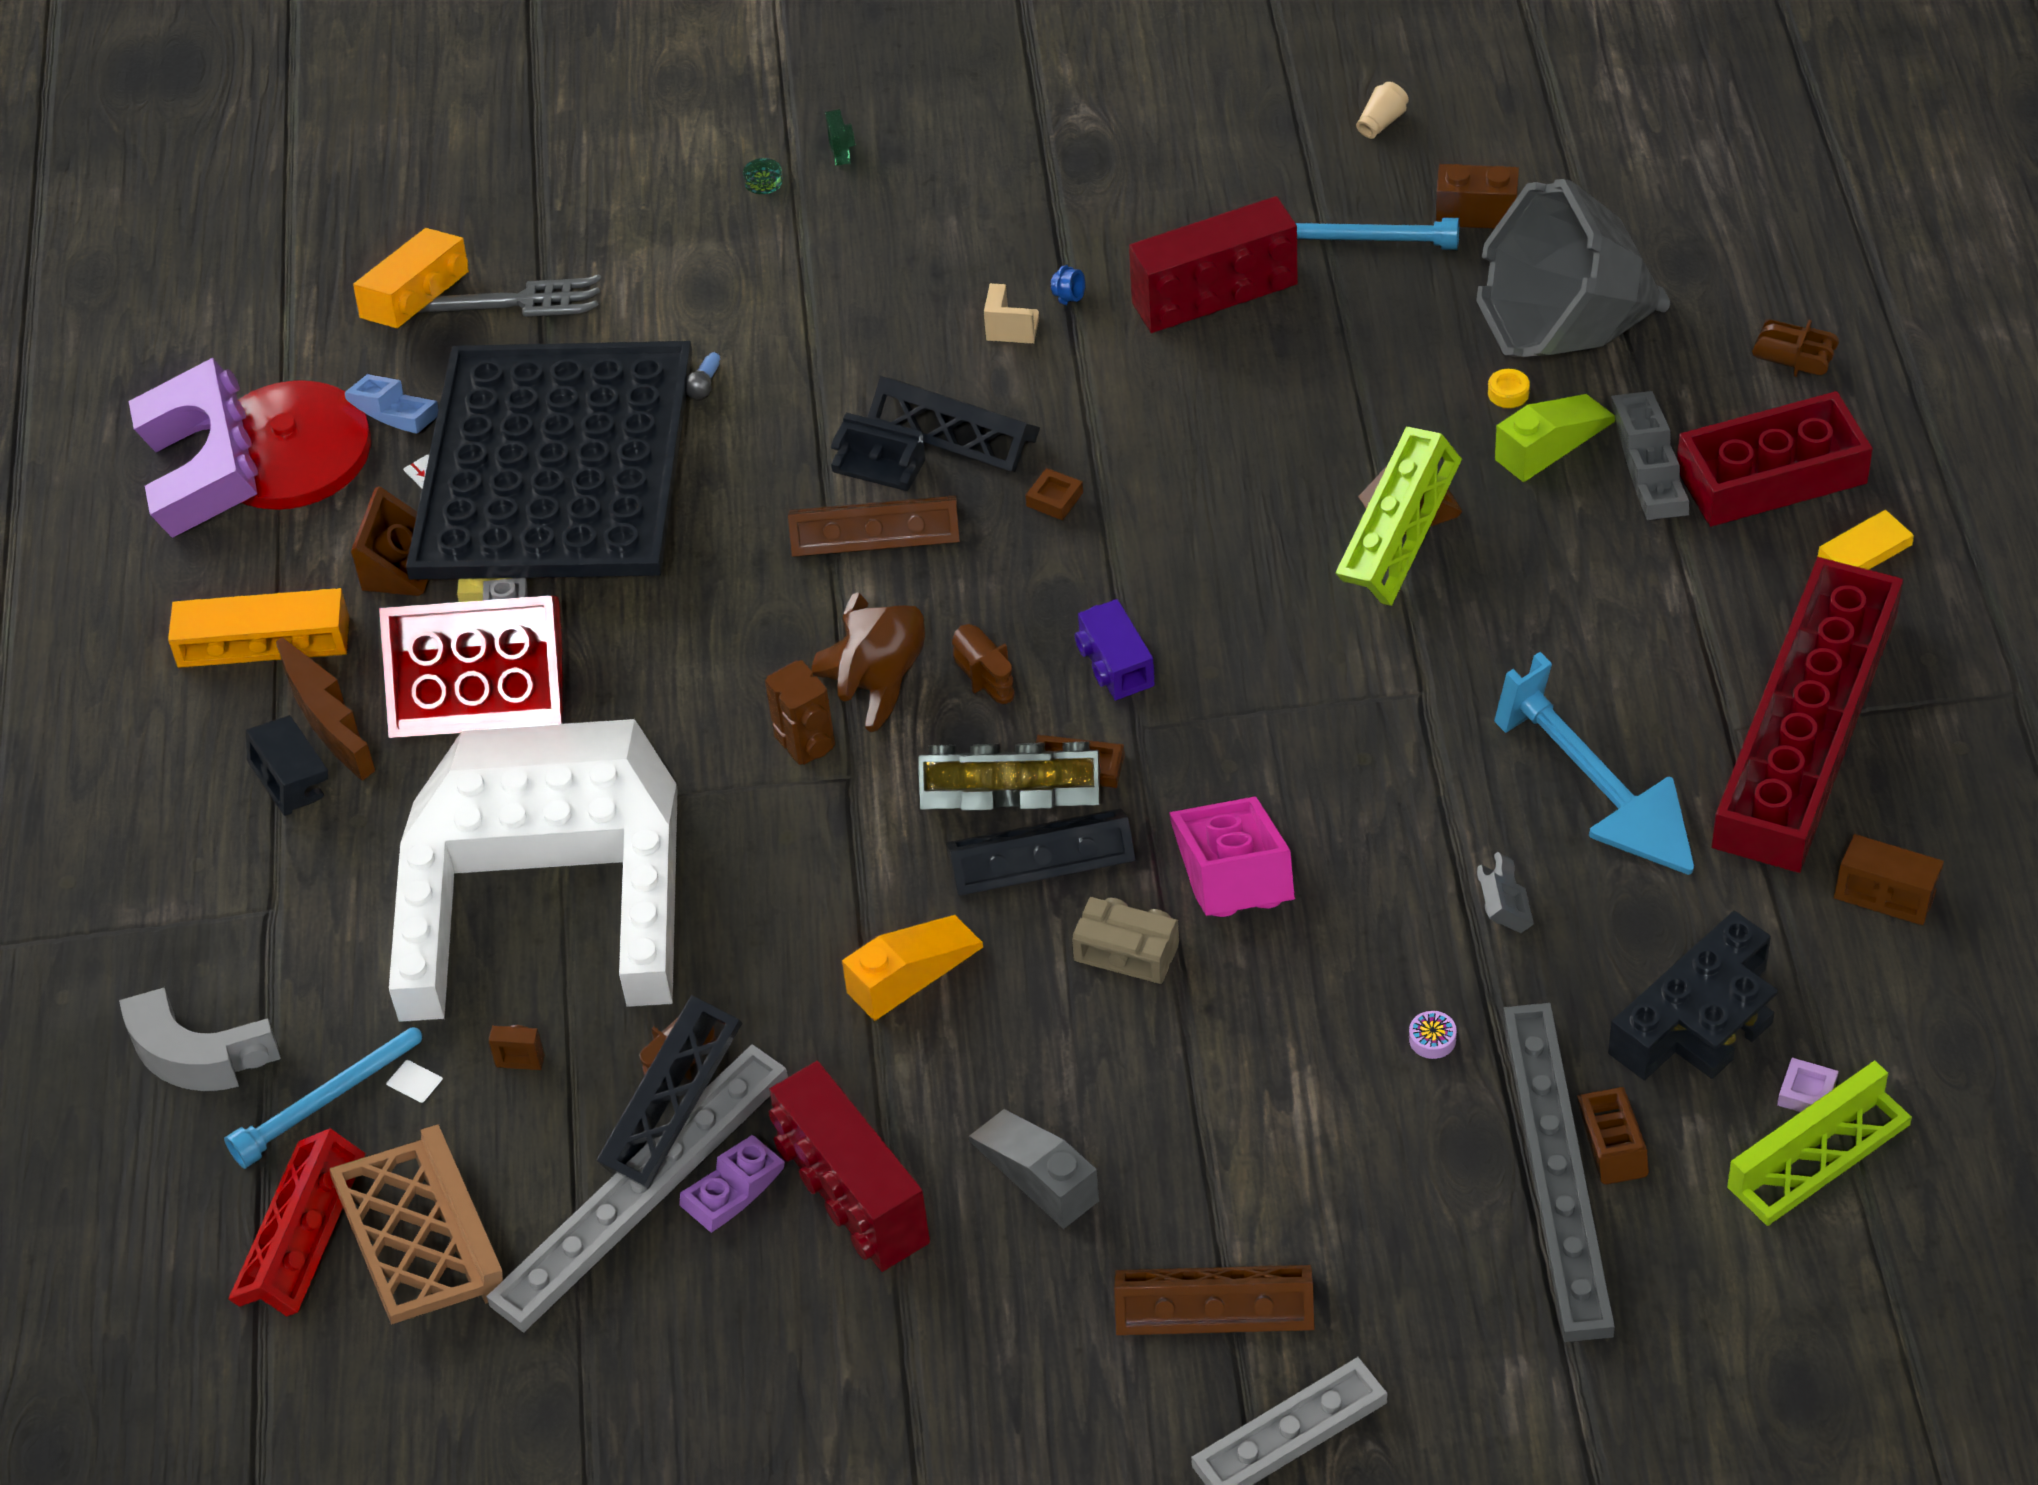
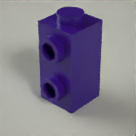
(1115, 649)

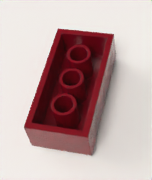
(1213, 264)
(1774, 458)
(848, 1167)

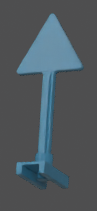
(1643, 824)

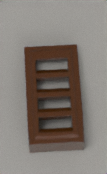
(1619, 1160)

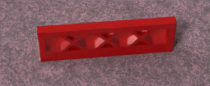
(296, 1225)

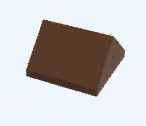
(384, 546)

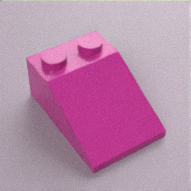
(1233, 856)

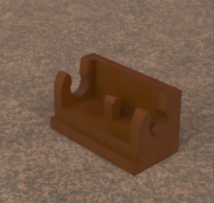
(1888, 879)

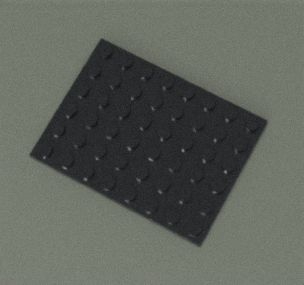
(552, 461)

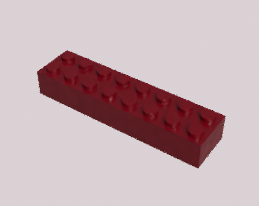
(1807, 715)

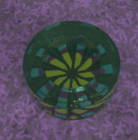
(763, 176)

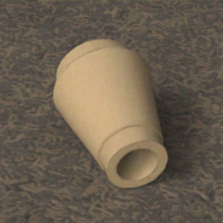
(1382, 109)

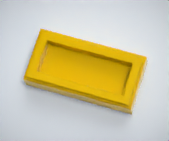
(1868, 542)

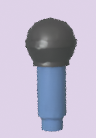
(699, 382)

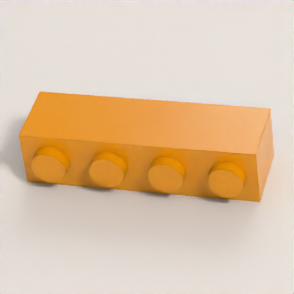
(248, 627)

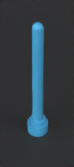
(1441, 233)
(249, 1143)

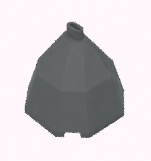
(1563, 274)

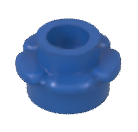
(1068, 284)

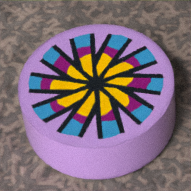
(1432, 1034)

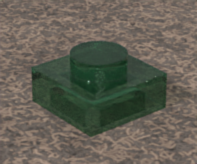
(839, 137)

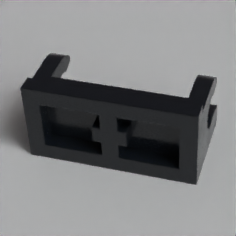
(878, 451)
(285, 763)

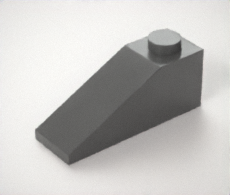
(1039, 1165)

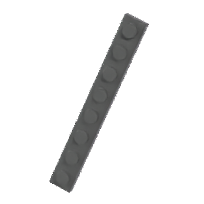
(1558, 1174)

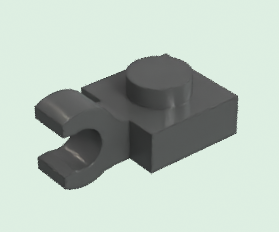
(1504, 899)

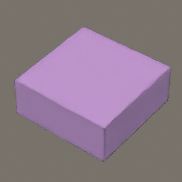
(1805, 1084)

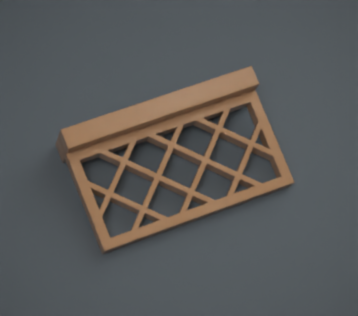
(459, 1223)

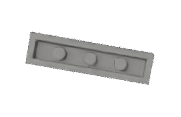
(1291, 1427)

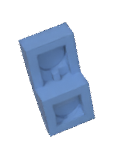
(385, 402)

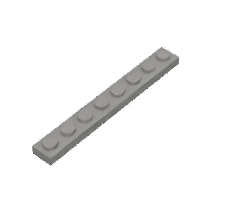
(623, 1203)

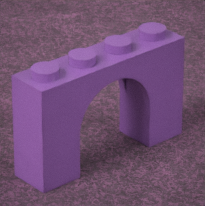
(222, 469)

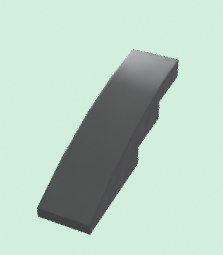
(1650, 455)

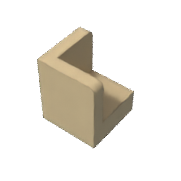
(1008, 323)

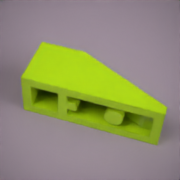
(1547, 432)

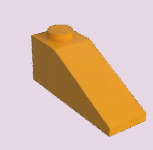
(906, 962)

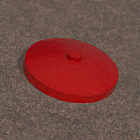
(303, 442)

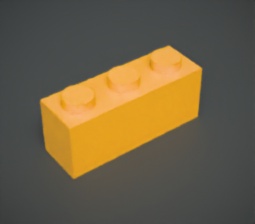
(411, 277)

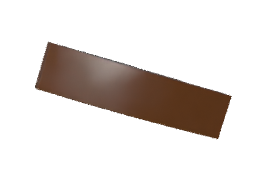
(325, 709)

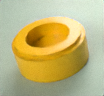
(1508, 388)

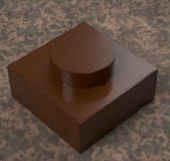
(1054, 494)
(516, 1047)

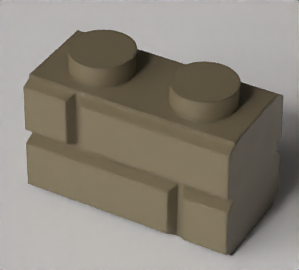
(1126, 939)

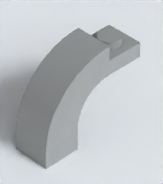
(190, 1057)

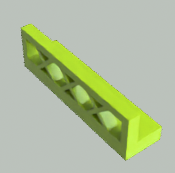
(1397, 510)
(1812, 1128)

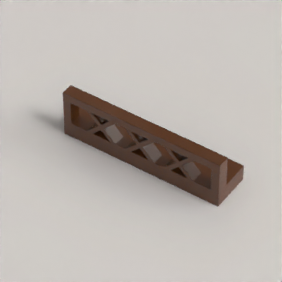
(873, 525)
(1214, 1300)

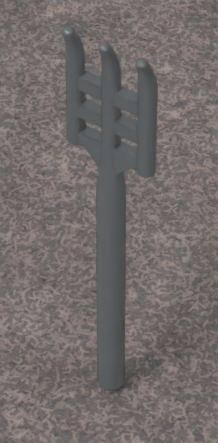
(525, 299)

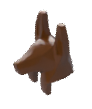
(873, 654)

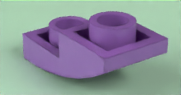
(738, 1179)

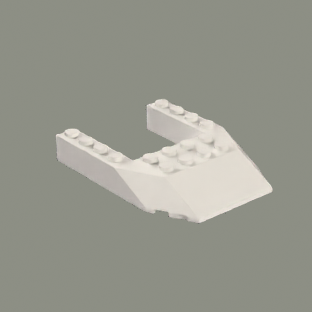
(539, 803)

